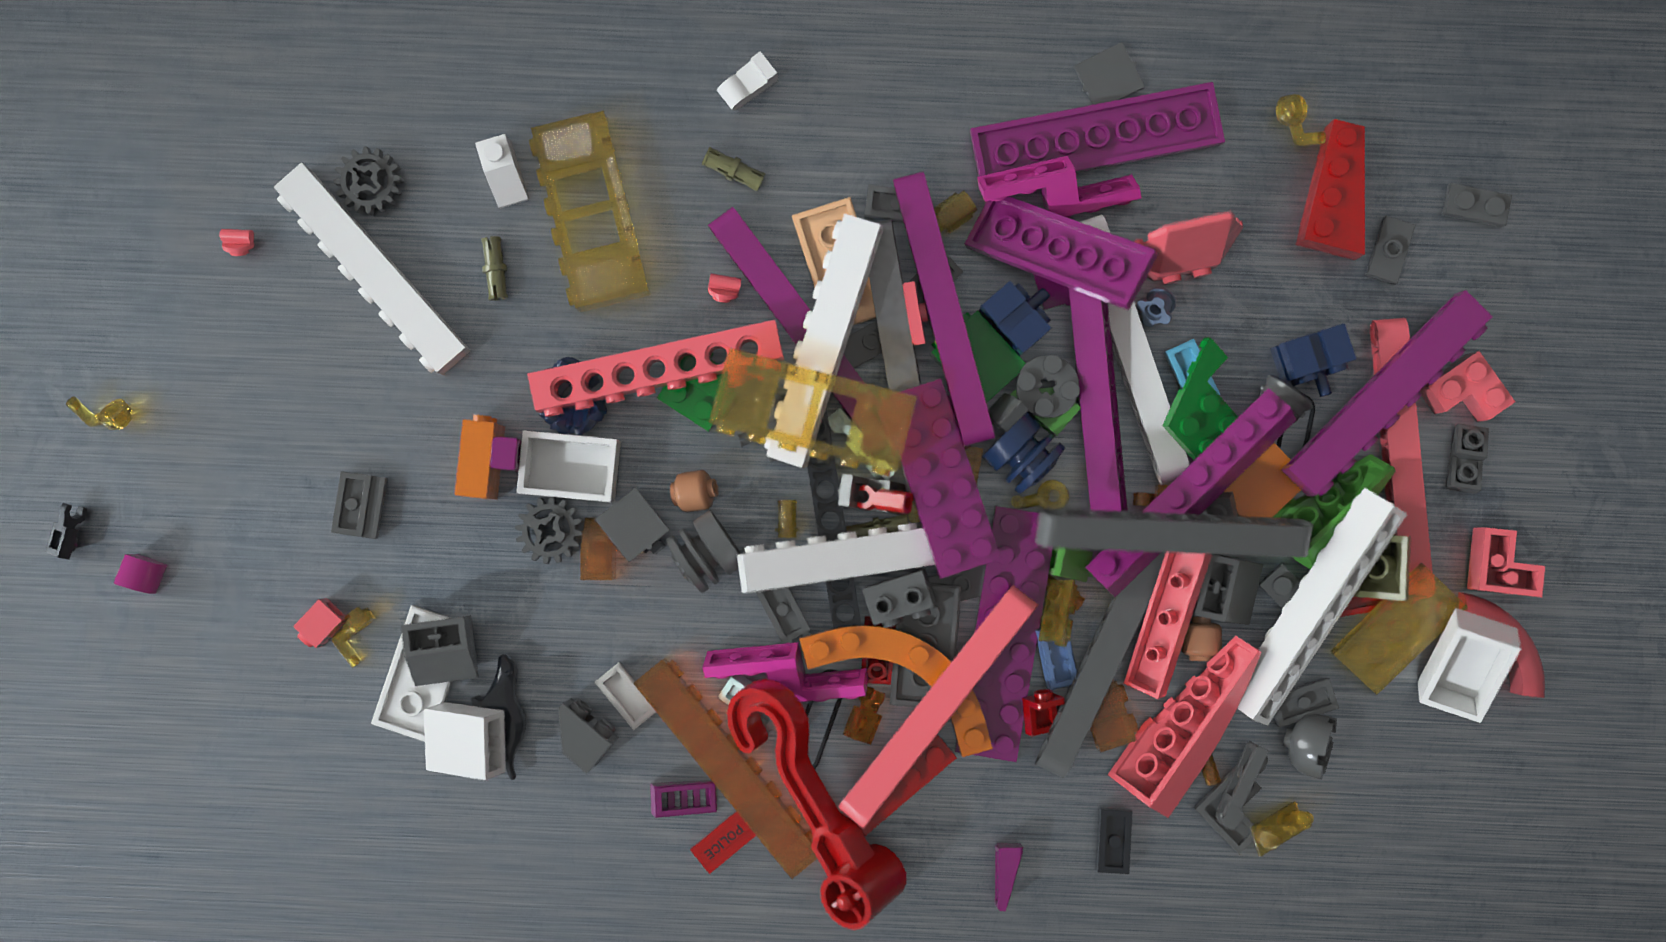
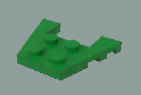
(1198, 410)

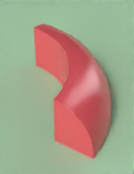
(1527, 672)

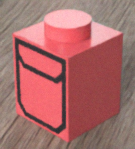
(320, 623)

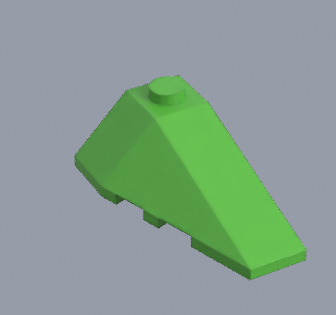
(1332, 507)

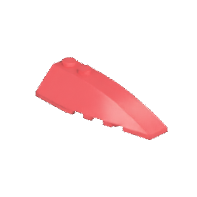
(1185, 733)

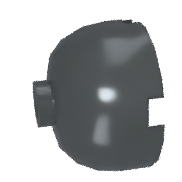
(1311, 744)

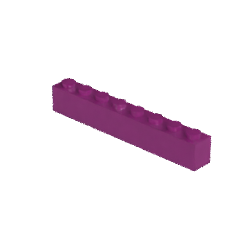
(1387, 393)
(1202, 482)

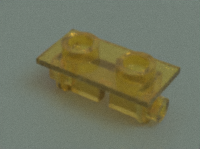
(1059, 603)
(1280, 827)

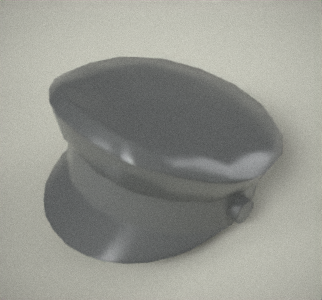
(1289, 394)

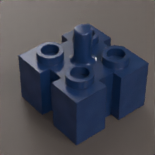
(1016, 316)
(1314, 357)

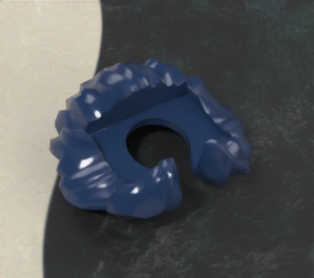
(575, 420)

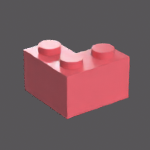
(1473, 383)
(1494, 567)

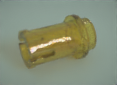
(787, 519)

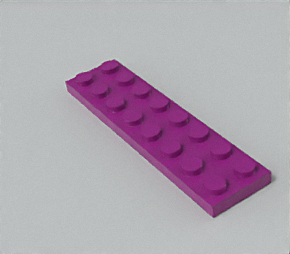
(1104, 132)
(1009, 677)

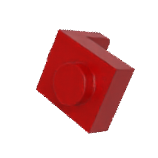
(1040, 711)

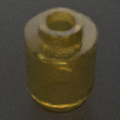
(954, 211)

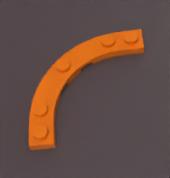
(909, 652)

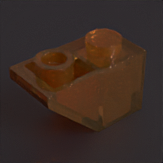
(1112, 723)

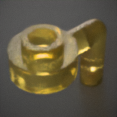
(1291, 112)
(113, 416)
(1042, 496)
(356, 621)

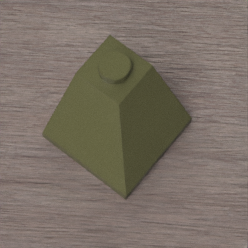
(1390, 573)

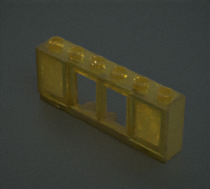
(606, 272)
(748, 396)

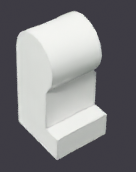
(748, 82)

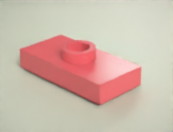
(916, 313)

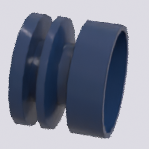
(1024, 453)

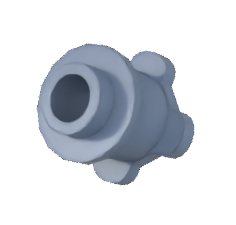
(1157, 306)

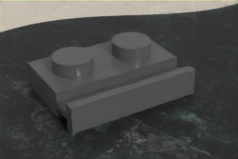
(359, 505)

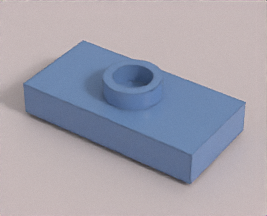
(1057, 663)

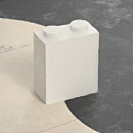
(464, 740)

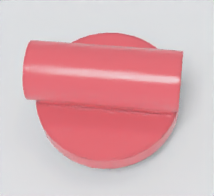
(237, 241)
(723, 287)

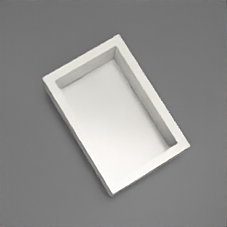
(568, 466)
(1468, 665)

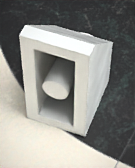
(502, 170)

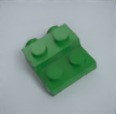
(695, 399)

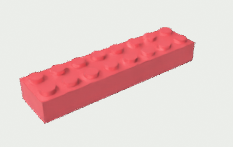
(1166, 622)

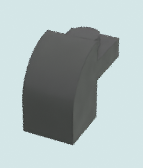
(850, 494)

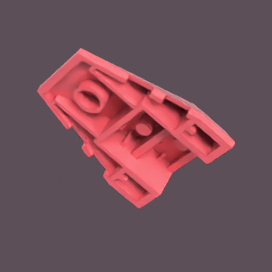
(1191, 246)

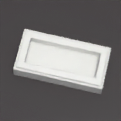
(625, 697)

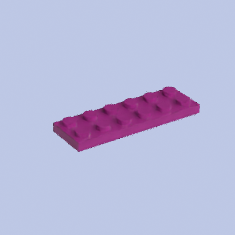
(1062, 250)
(945, 485)

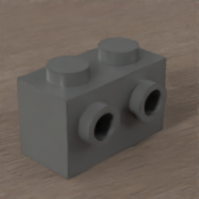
(899, 597)

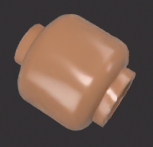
(693, 491)
(1202, 639)

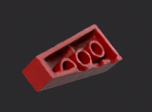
(1336, 197)
(929, 765)

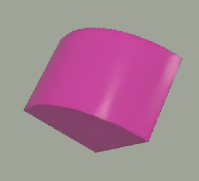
(140, 573)

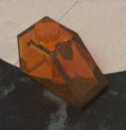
(596, 553)

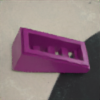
(505, 453)
(669, 787)
(1006, 867)

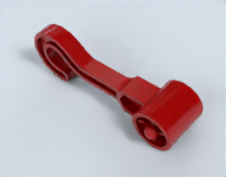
(860, 874)

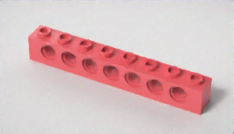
(545, 383)

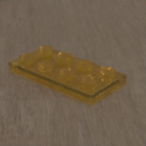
(1398, 630)

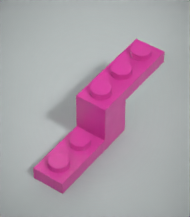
(1059, 187)
(785, 665)

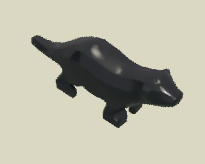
(503, 697)

